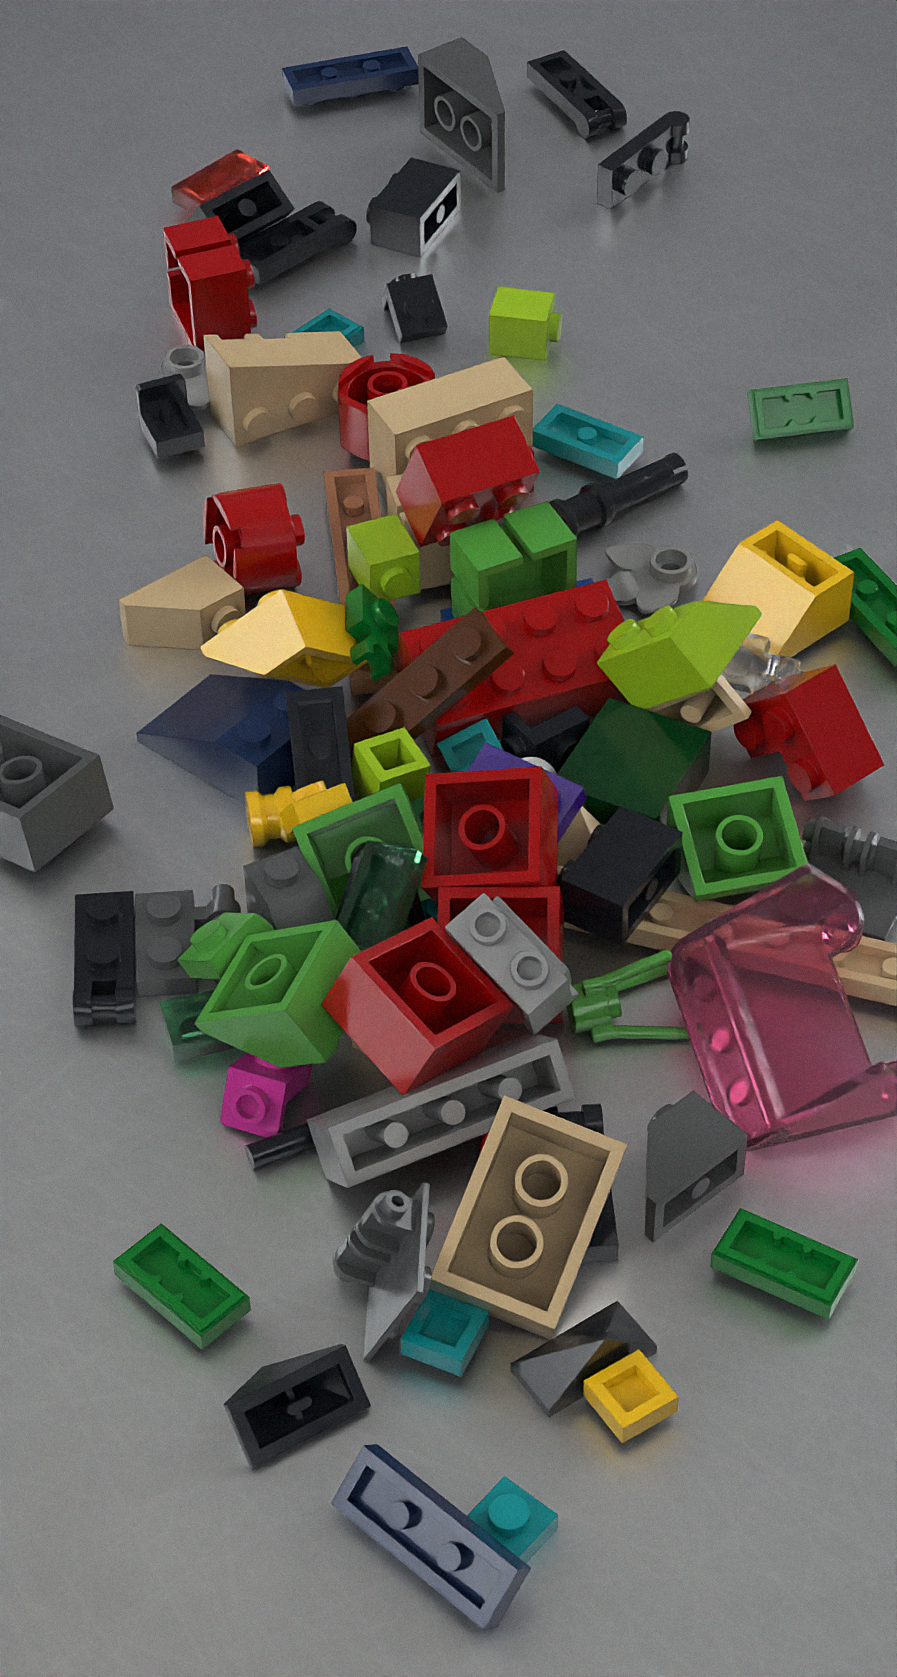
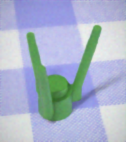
(600, 1002)

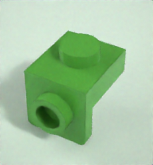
(218, 943)

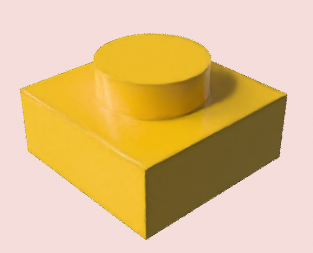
(313, 802)
(630, 1396)

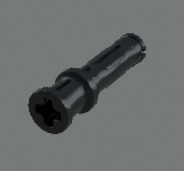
(598, 503)

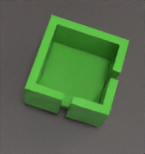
(512, 560)

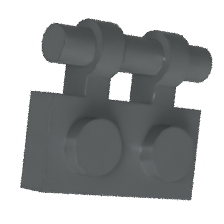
(164, 933)

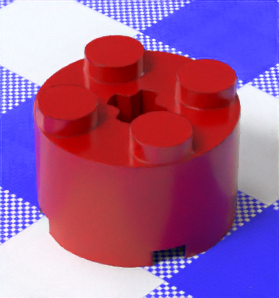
(368, 380)
(255, 537)

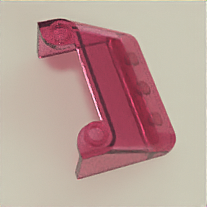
(775, 1016)

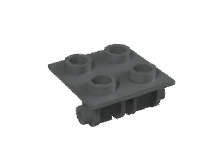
(861, 866)
(389, 1257)

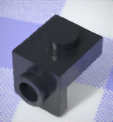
(414, 307)
(168, 416)
(549, 740)

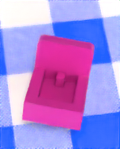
(259, 1093)

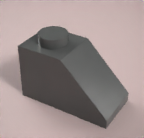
(285, 891)
(688, 1161)

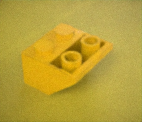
(791, 583)
(288, 640)

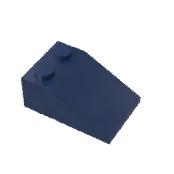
(228, 734)

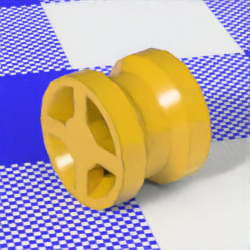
(264, 816)

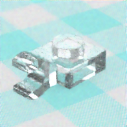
(755, 663)

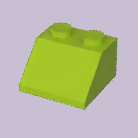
(675, 650)

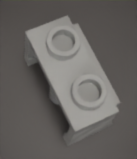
(514, 959)

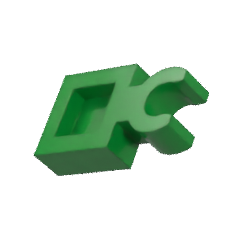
(375, 628)

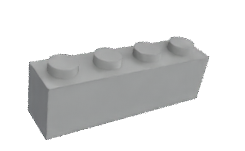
(461, 1104)

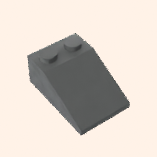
(463, 109)
(46, 794)

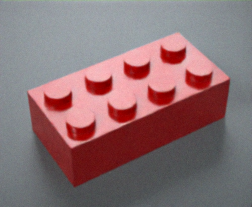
(552, 664)

